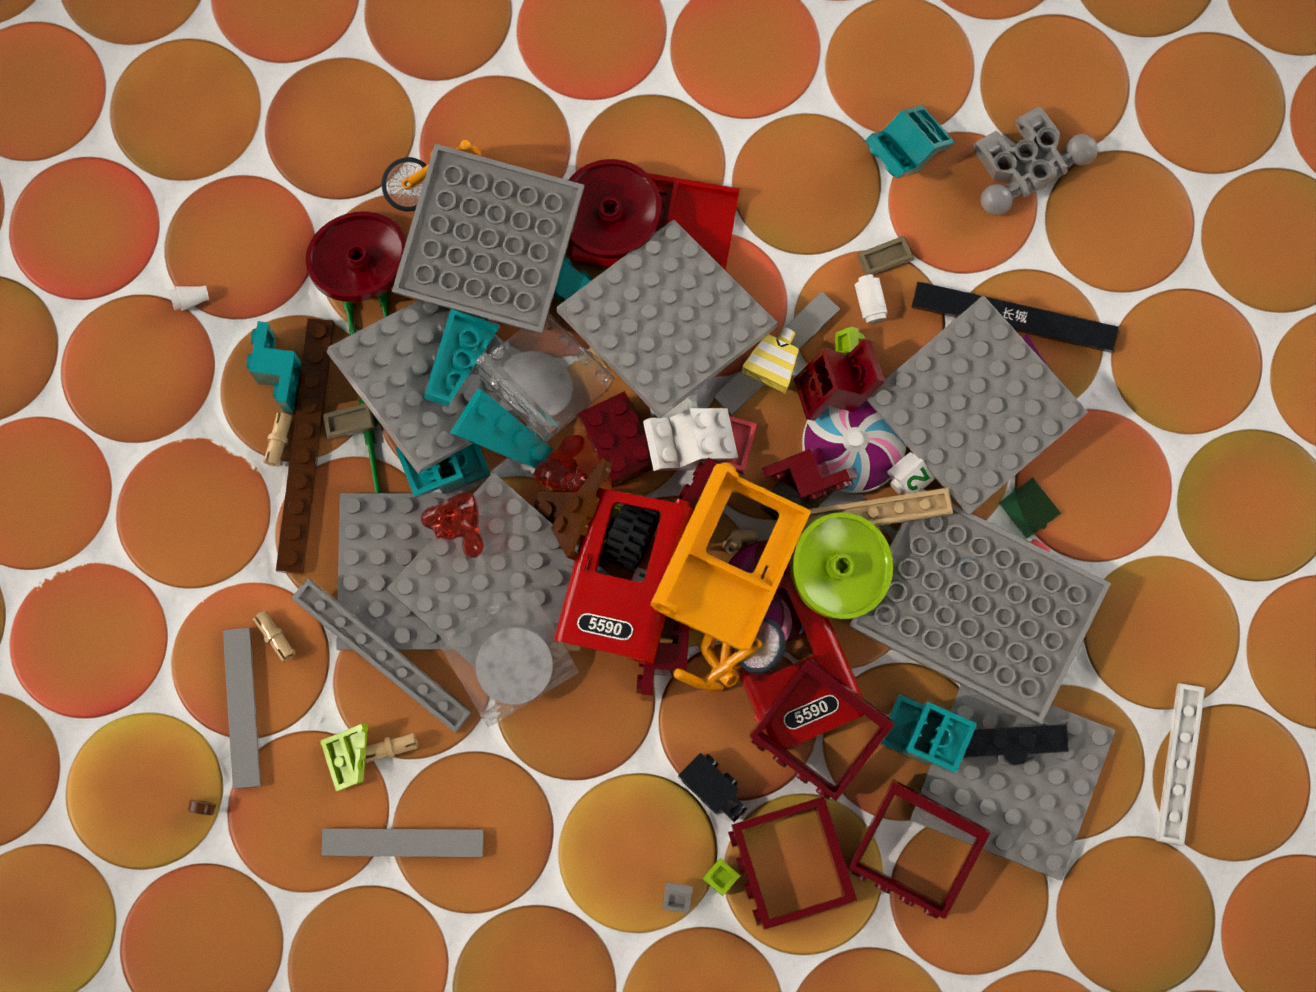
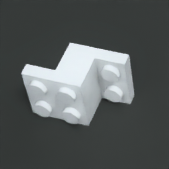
(690, 438)

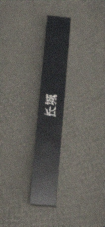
(1020, 317)

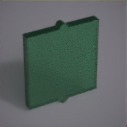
(1029, 508)

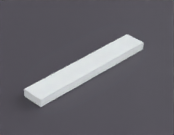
(1180, 764)

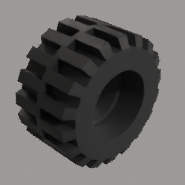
(630, 536)

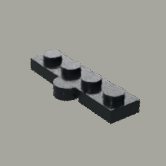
(1017, 742)

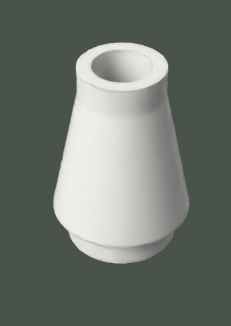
(188, 296)

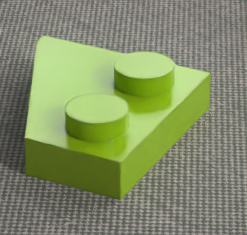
(346, 756)

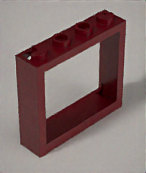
(803, 771)
(752, 887)
(907, 894)

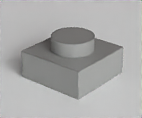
(677, 897)

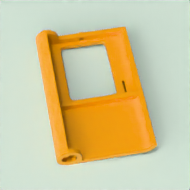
(718, 595)

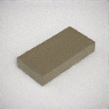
(885, 256)
(349, 421)

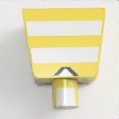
(773, 360)

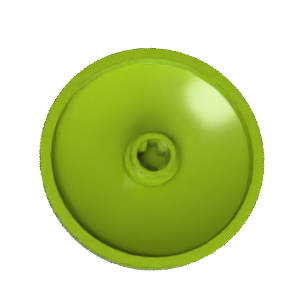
(841, 566)

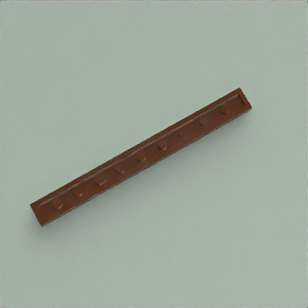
(305, 447)

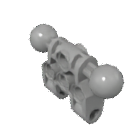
(1044, 158)

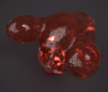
(560, 469)
(456, 518)

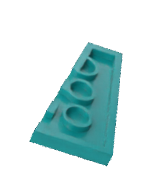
(460, 347)
(496, 429)

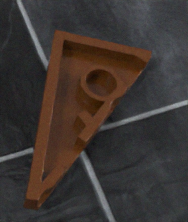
(581, 508)

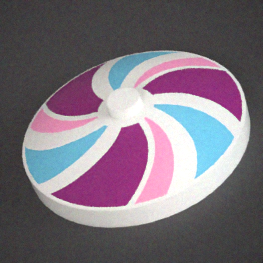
(858, 442)

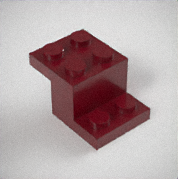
(839, 379)
(810, 474)
(667, 660)

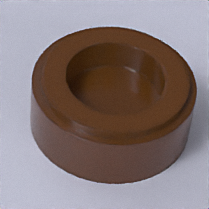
(201, 807)

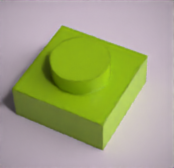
(721, 877)

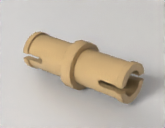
(277, 439)
(274, 636)
(391, 747)

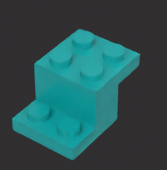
(909, 141)
(274, 367)
(449, 474)
(928, 733)

